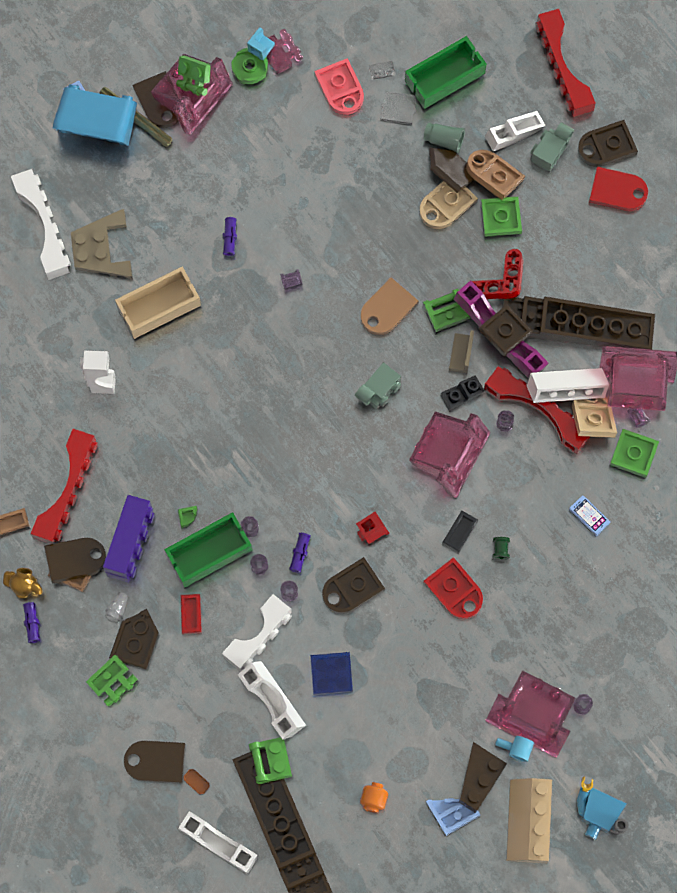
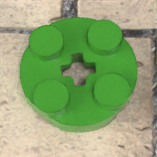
(246, 75)

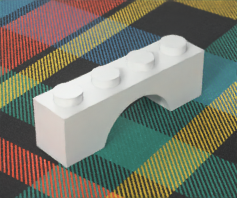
(97, 372)
(241, 652)
(284, 716)
(218, 843)

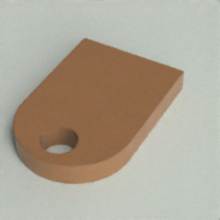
(494, 173)
(388, 307)

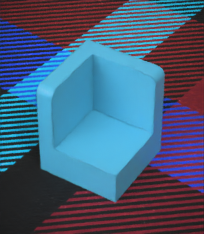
(260, 45)

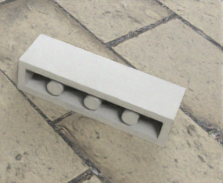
(567, 385)

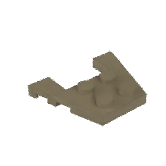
(92, 249)

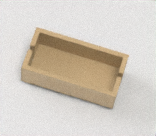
(158, 302)

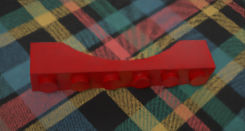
(577, 94)
(506, 387)
(49, 523)

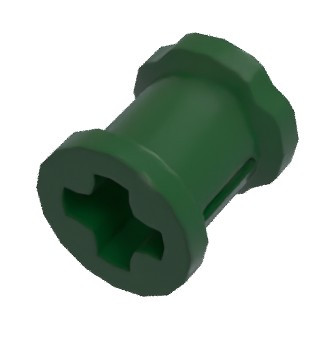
(501, 548)

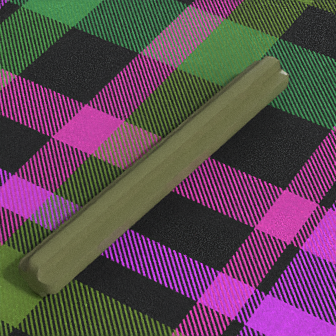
(144, 123)

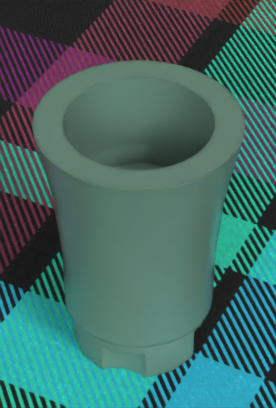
(445, 136)

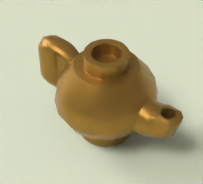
(22, 582)

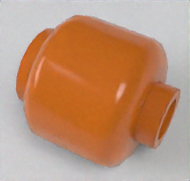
(374, 797)

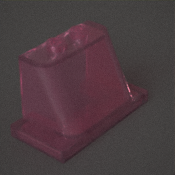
(187, 106)
(638, 376)
(450, 449)
(534, 712)

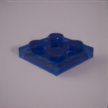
(331, 673)

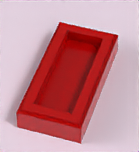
(191, 614)

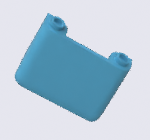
(95, 115)

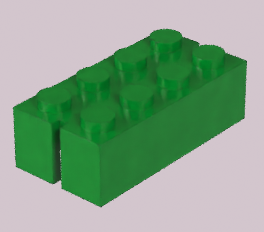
(445, 72)
(208, 549)

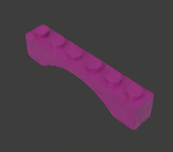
(480, 310)

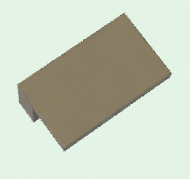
(461, 352)

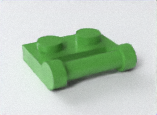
(445, 316)
(277, 760)

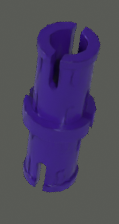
(229, 236)
(299, 552)
(31, 622)

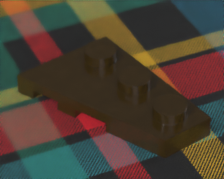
(480, 776)

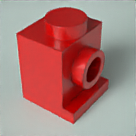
(371, 528)

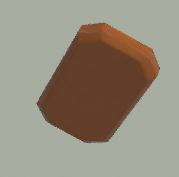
(196, 781)

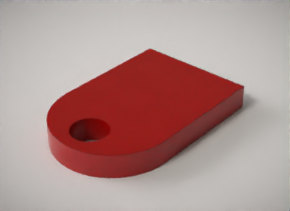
(616, 190)
(455, 588)

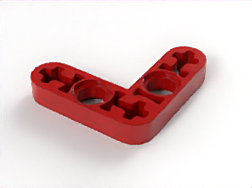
(505, 284)

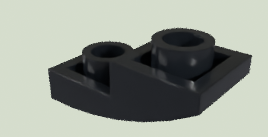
(462, 393)

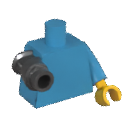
(600, 811)

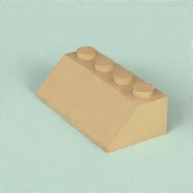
(529, 820)

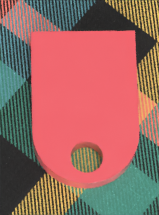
(339, 86)

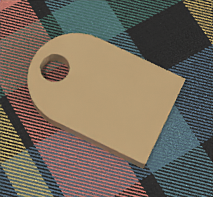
(445, 205)
(594, 418)

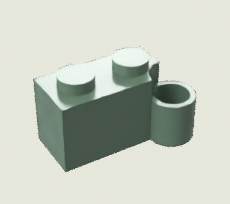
(551, 146)
(379, 387)

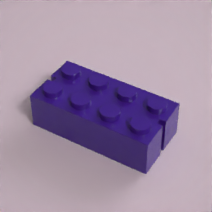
(128, 539)

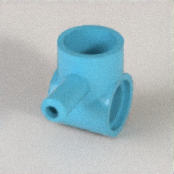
(519, 749)

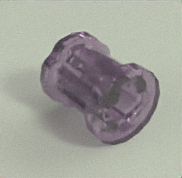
(291, 279)
(638, 422)
(506, 426)
(254, 530)
(253, 562)
(288, 585)
(578, 708)

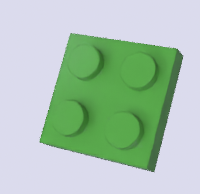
(501, 216)
(634, 453)

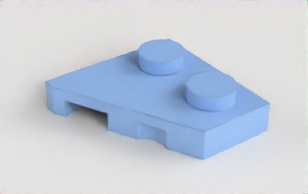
(451, 814)

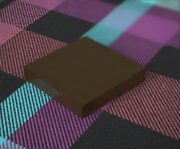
(505, 330)

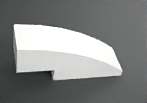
(514, 130)

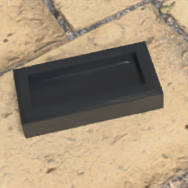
(460, 531)

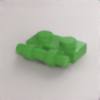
(193, 70)
(109, 674)

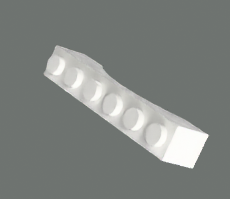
(52, 257)

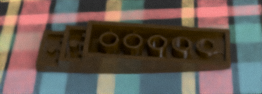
(584, 322)
(282, 829)

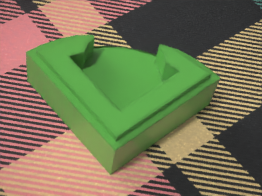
(187, 516)

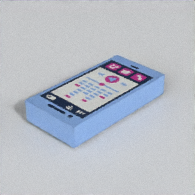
(589, 515)

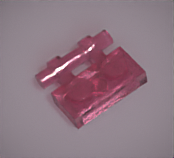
(278, 57)

